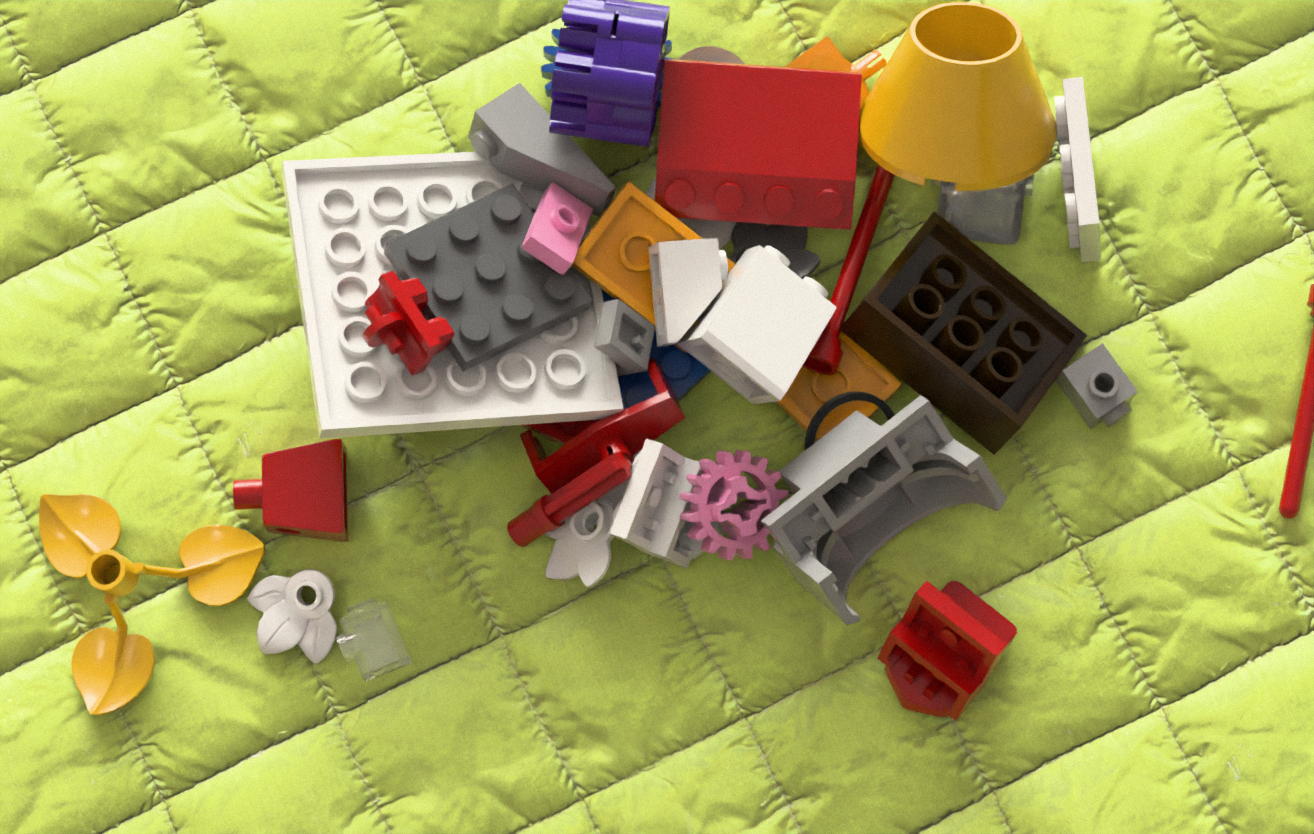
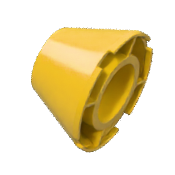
(959, 102)

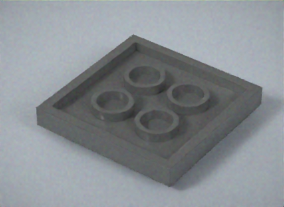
(484, 278)

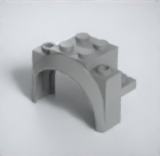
(864, 489)

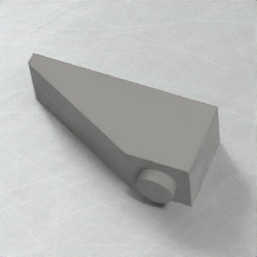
(517, 142)

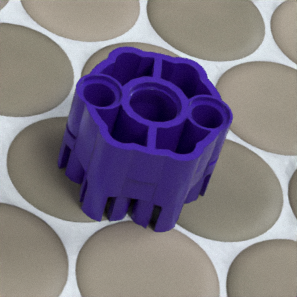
(609, 70)

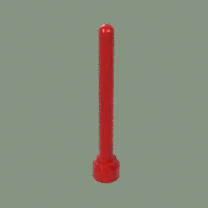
(826, 353)
(1301, 436)

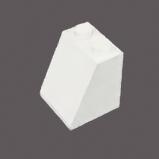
(760, 325)

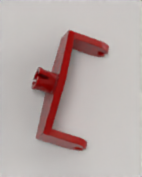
(619, 433)

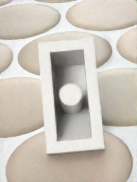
(684, 282)

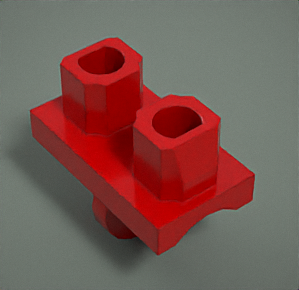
(400, 325)

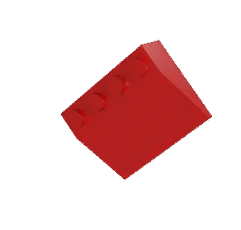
(758, 143)

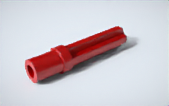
(554, 509)

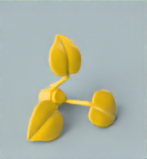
(80, 543)

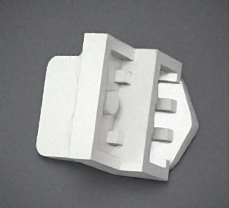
(651, 508)

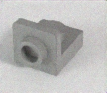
(624, 337)

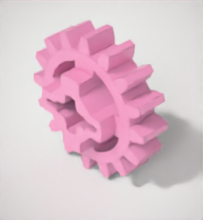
(719, 489)

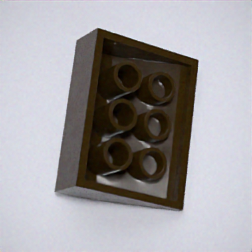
(964, 333)

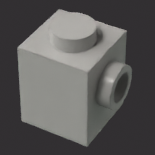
(1097, 388)

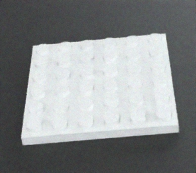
(338, 232)

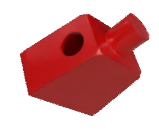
(301, 491)

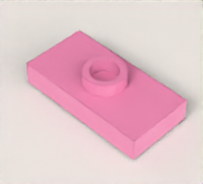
(557, 228)

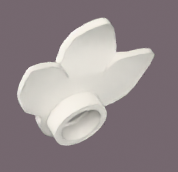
(580, 547)
(291, 620)

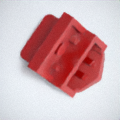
(944, 649)

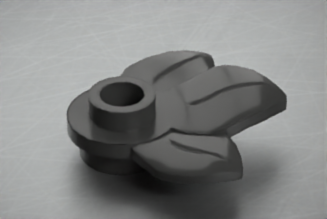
(784, 238)

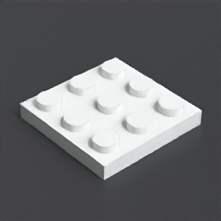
(1077, 170)

